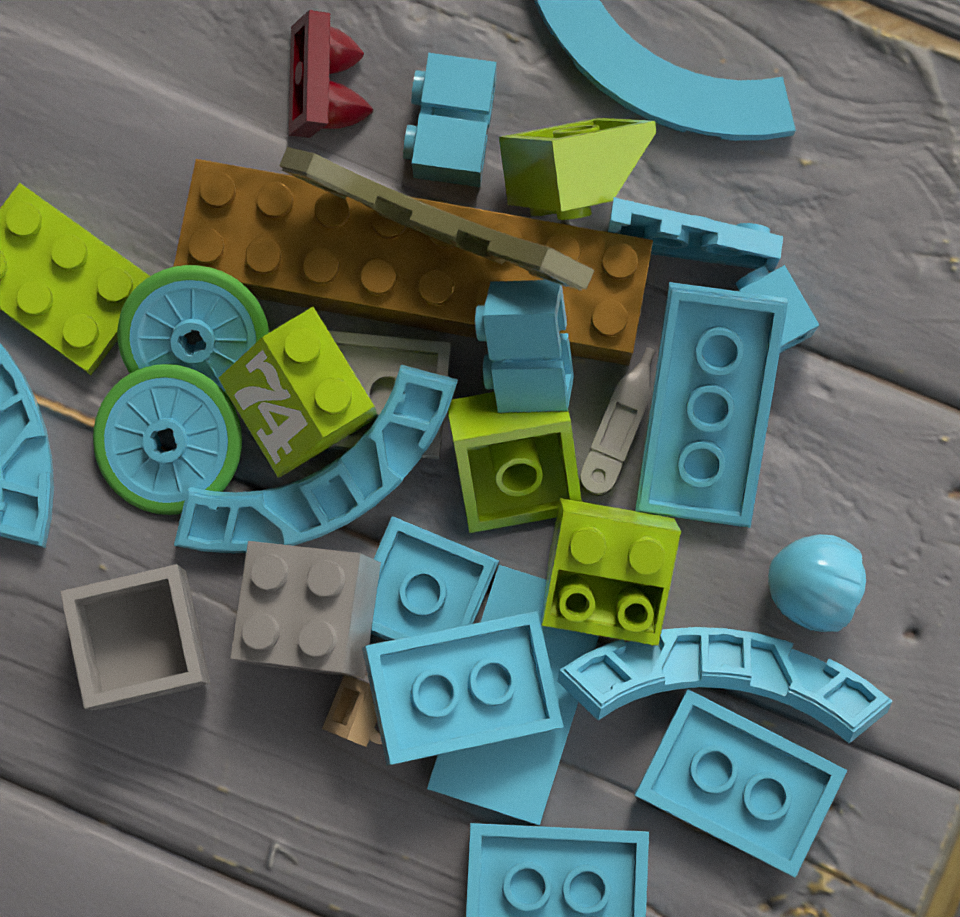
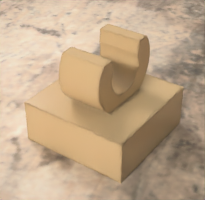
(353, 713)

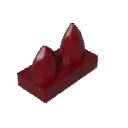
(313, 98)

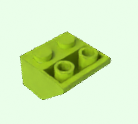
(609, 571)

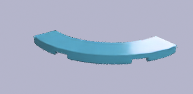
(662, 90)
(24, 460)
(336, 493)
(725, 660)

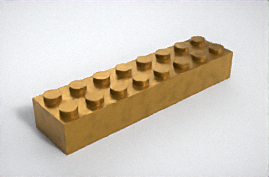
(346, 259)

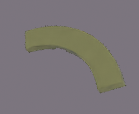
(436, 223)

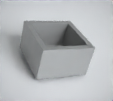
(305, 609)
(135, 638)

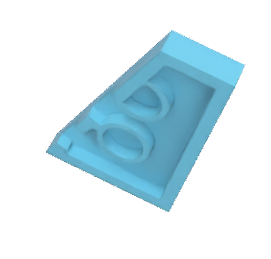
(696, 236)

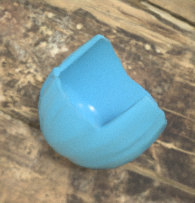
(818, 582)

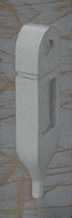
(617, 429)

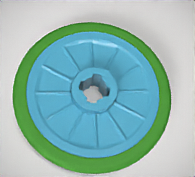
(187, 300)
(129, 442)

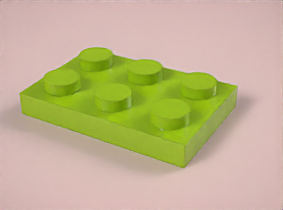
(61, 279)

